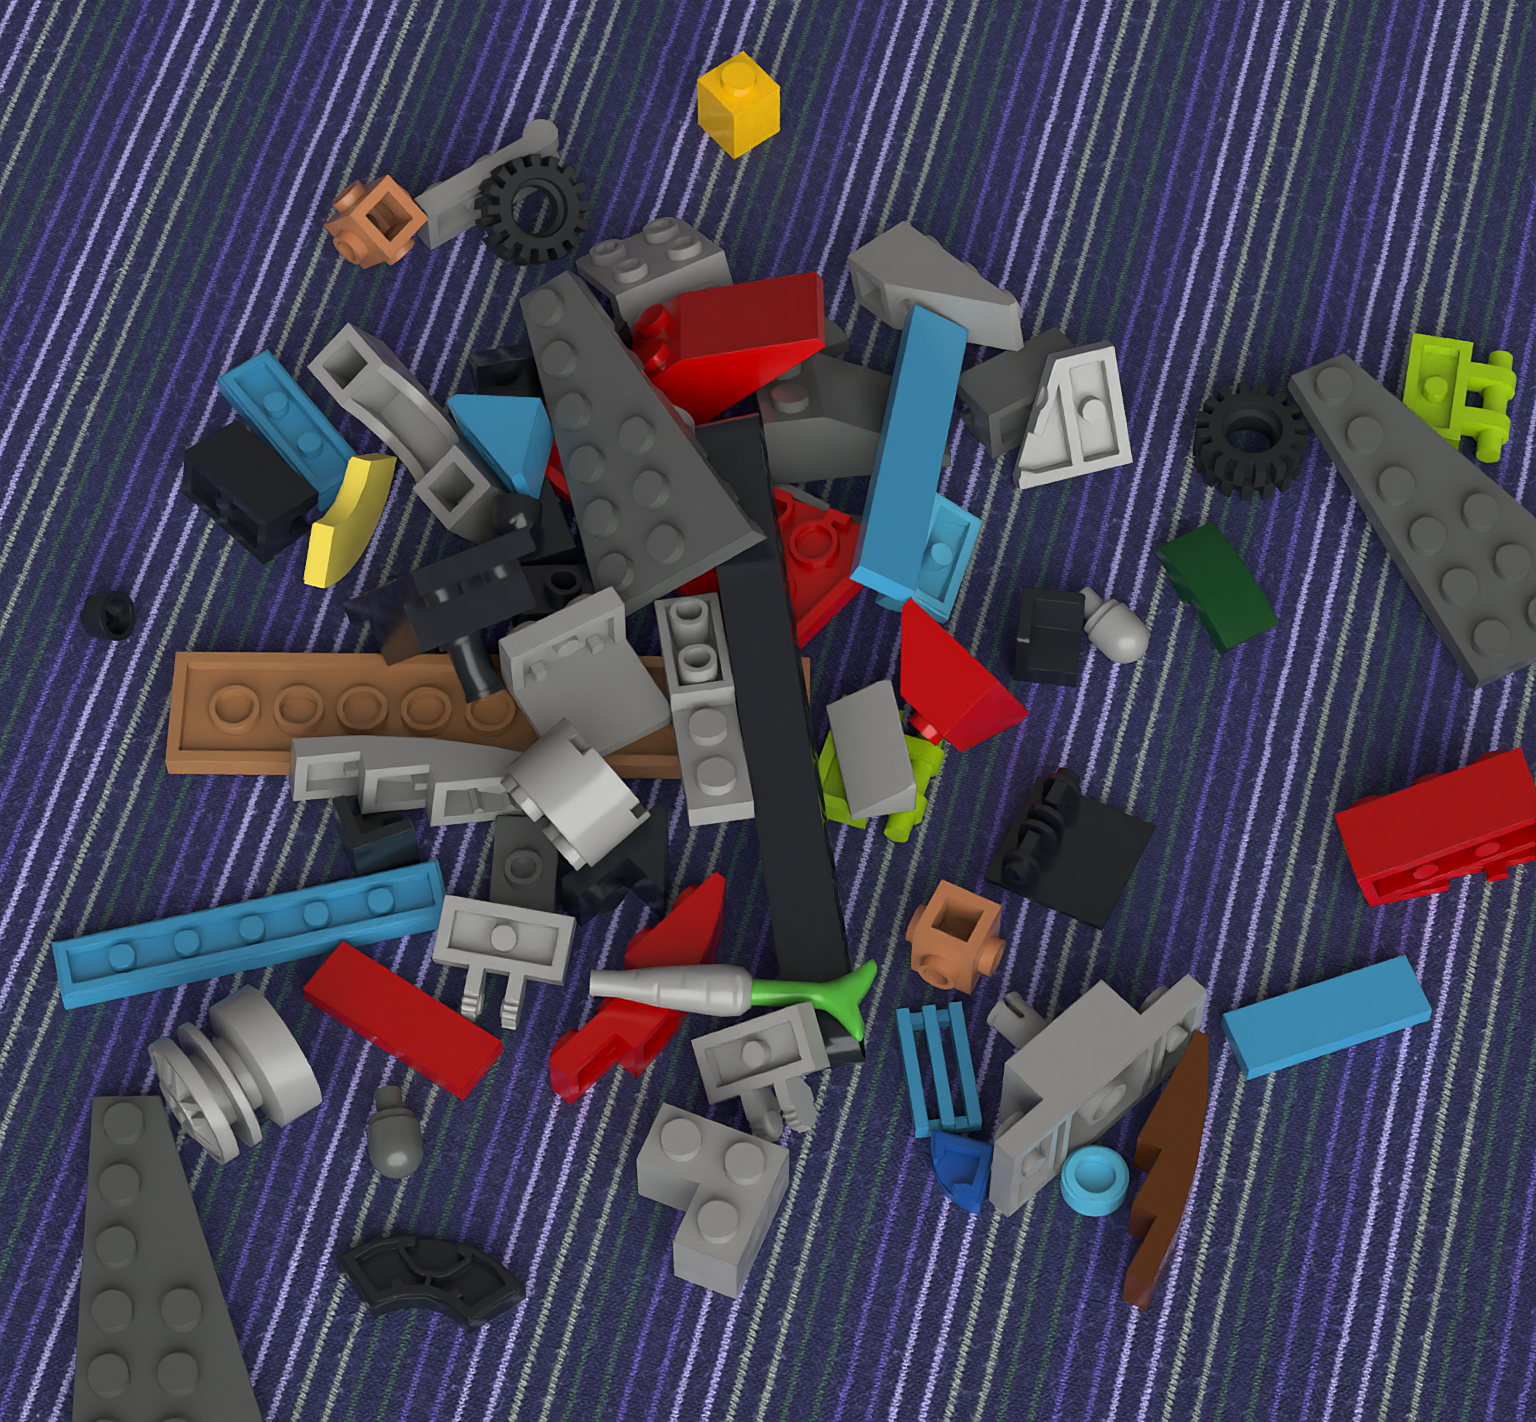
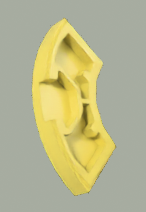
(351, 520)

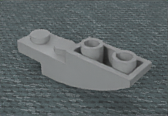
(703, 710)

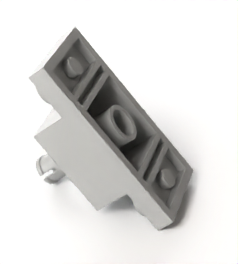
(1080, 1076)

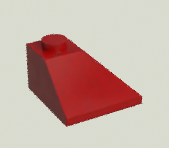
(949, 686)

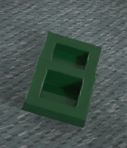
(1219, 585)

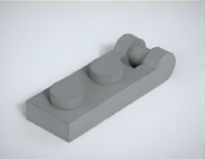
(451, 202)

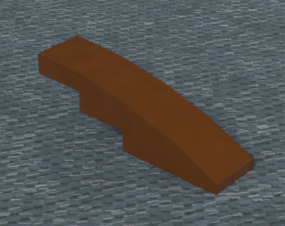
(1169, 1154)

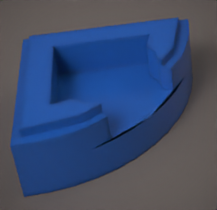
(961, 1168)

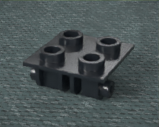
(1069, 850)

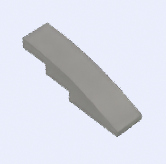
(402, 773)

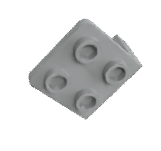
(654, 267)
(584, 671)

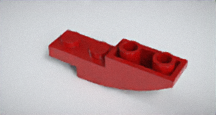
(633, 1030)

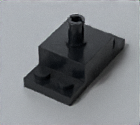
(451, 607)

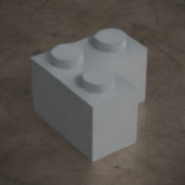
(725, 1186)

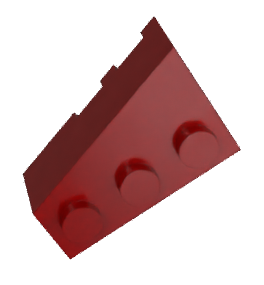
(1443, 829)

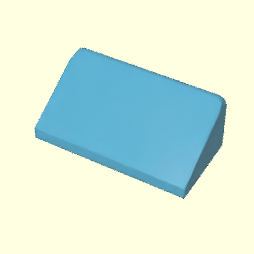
(944, 560)

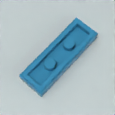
(288, 423)
(1326, 1017)

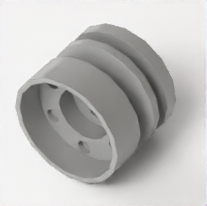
(225, 1080)

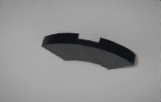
(433, 1276)

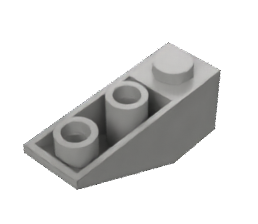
(914, 269)

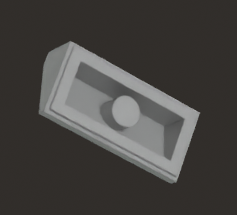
(872, 752)

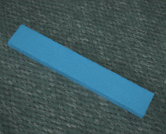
(909, 455)
(249, 934)

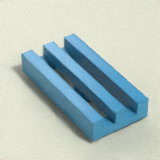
(931, 1021)

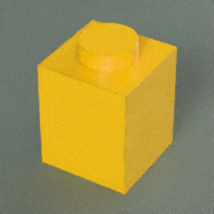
(738, 104)

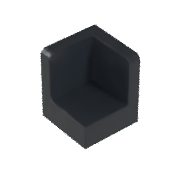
(1049, 636)
(375, 839)

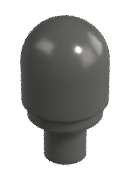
(394, 1135)

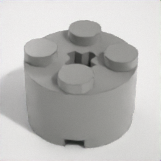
(577, 793)

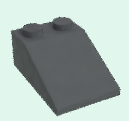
(823, 420)

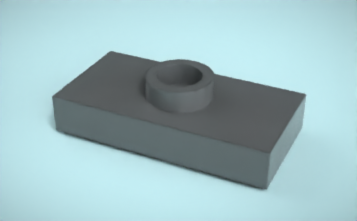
(524, 864)

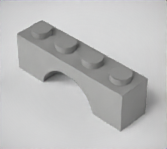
(399, 410)

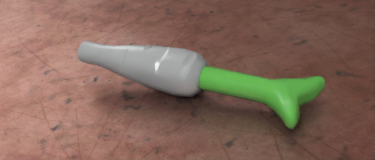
(731, 990)

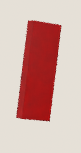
(403, 1020)

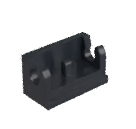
(248, 490)

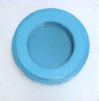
(1094, 1180)

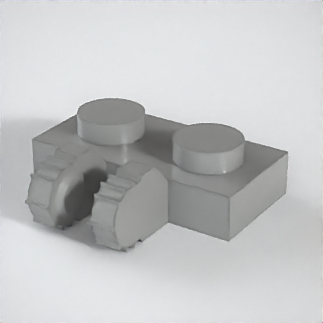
(502, 942)
(765, 1054)

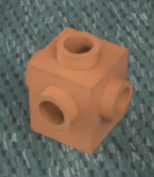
(374, 222)
(955, 938)

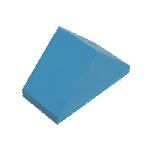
(509, 437)

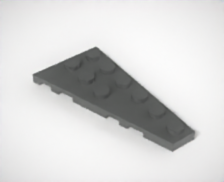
(633, 468)
(1438, 515)
(150, 1302)

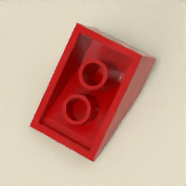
(729, 340)

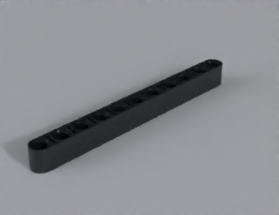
(780, 733)

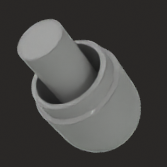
(1114, 628)

